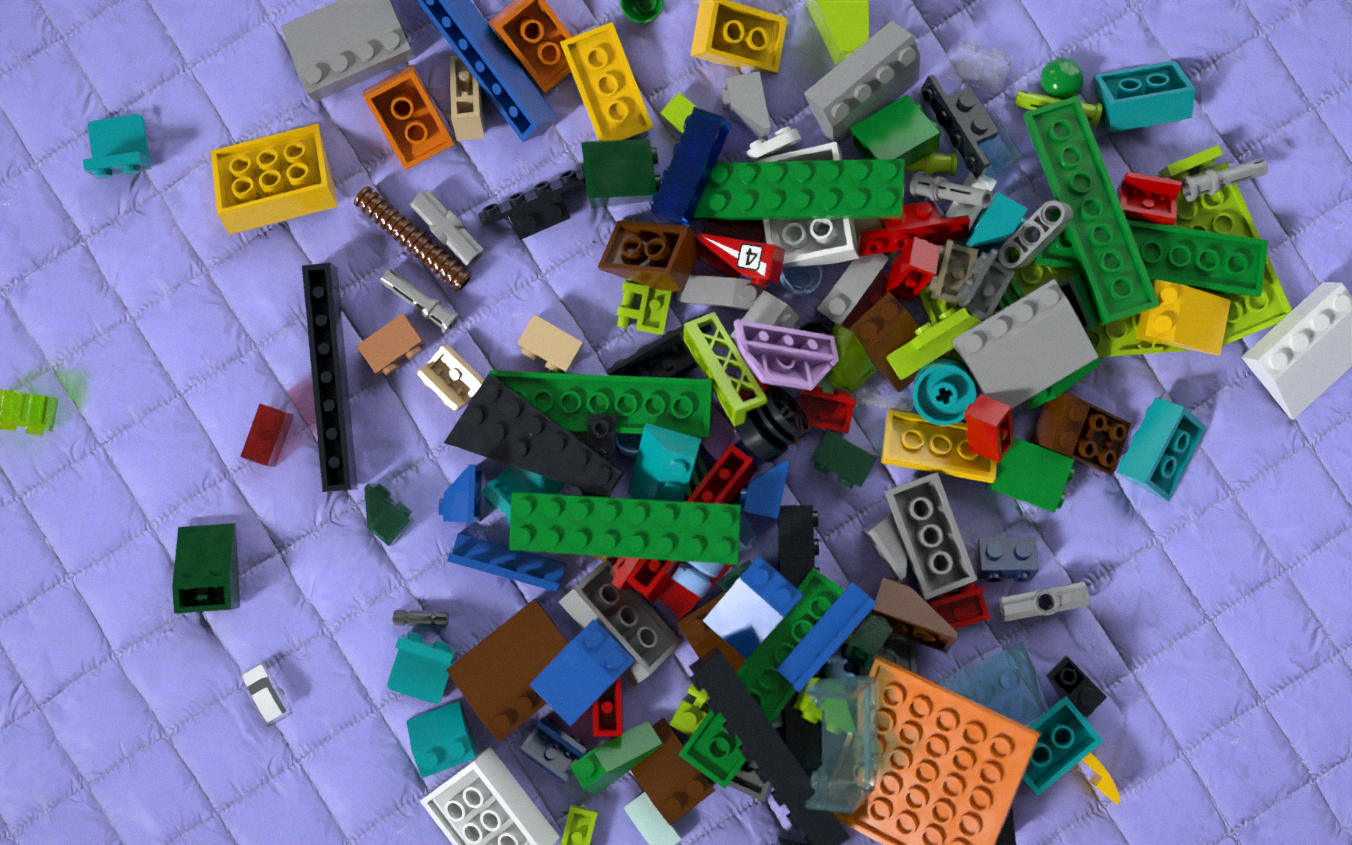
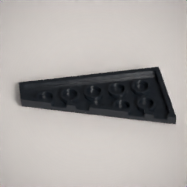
(518, 433)

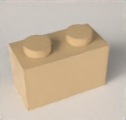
(549, 344)

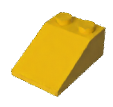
(738, 36)
(1185, 319)

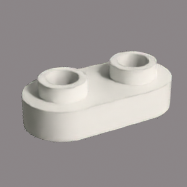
(784, 139)

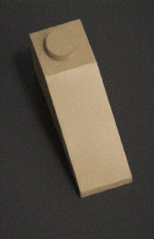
(466, 102)

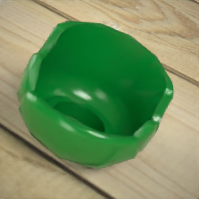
(642, 10)
(1062, 78)

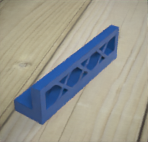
(507, 563)
(826, 636)

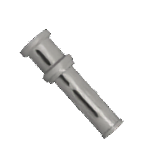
(1212, 181)
(940, 189)
(430, 308)

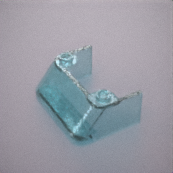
(848, 742)

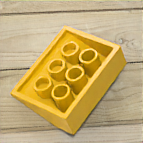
(272, 179)

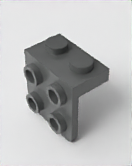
(985, 288)

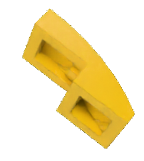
(1102, 779)

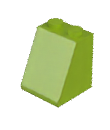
(841, 25)

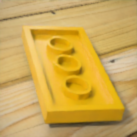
(606, 84)
(933, 448)

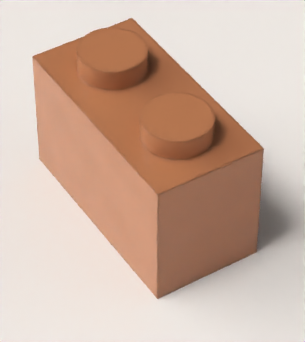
(391, 345)

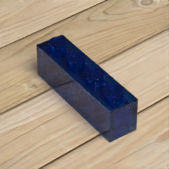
(690, 167)

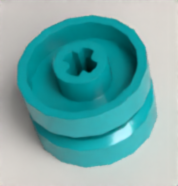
(943, 407)

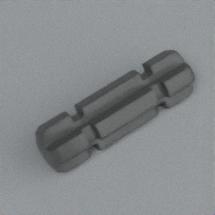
(420, 618)

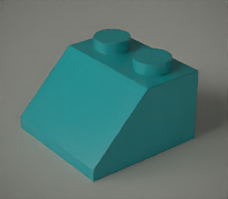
(996, 222)
(441, 739)

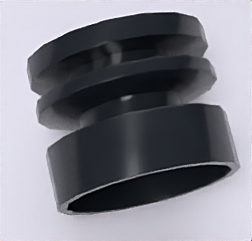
(773, 425)

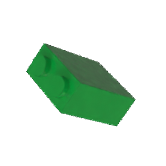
(897, 133)
(1033, 476)

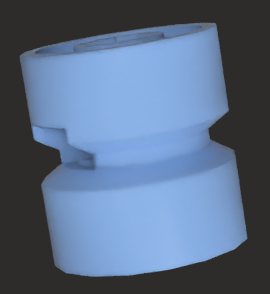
(697, 576)

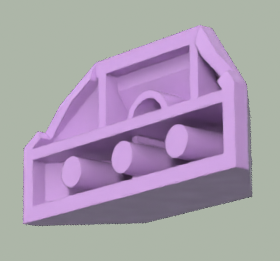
(786, 354)

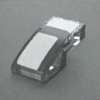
(265, 694)

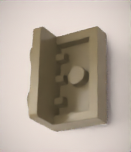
(952, 271)

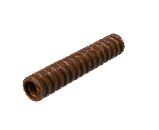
(412, 238)

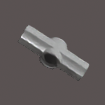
(447, 227)
(1061, 599)

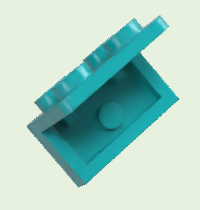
(117, 147)
(514, 479)
(421, 667)

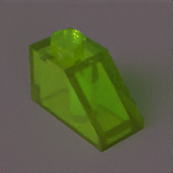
(853, 365)

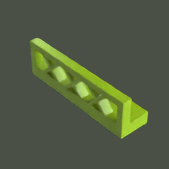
(711, 367)

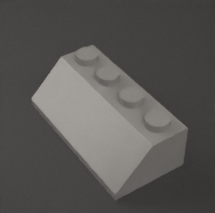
(930, 535)
(625, 618)

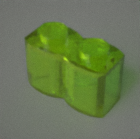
(27, 411)

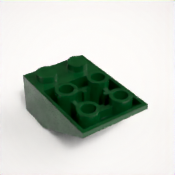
(206, 569)

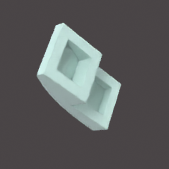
(651, 822)

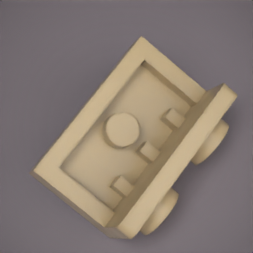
(450, 378)

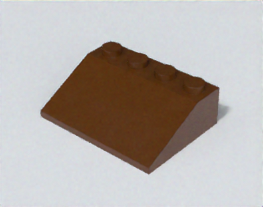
(502, 666)

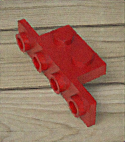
(918, 221)

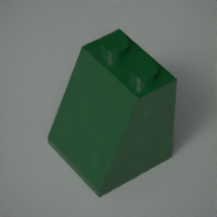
(620, 172)

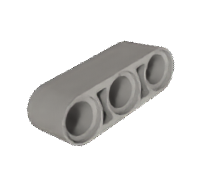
(1022, 237)

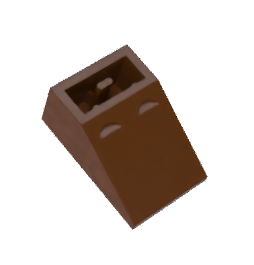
(1081, 432)

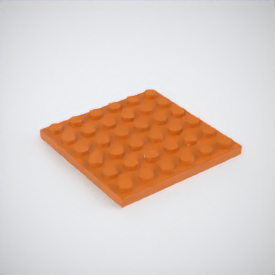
(940, 765)

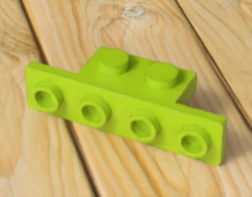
(931, 342)

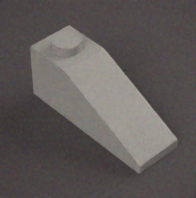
(851, 287)
(720, 292)

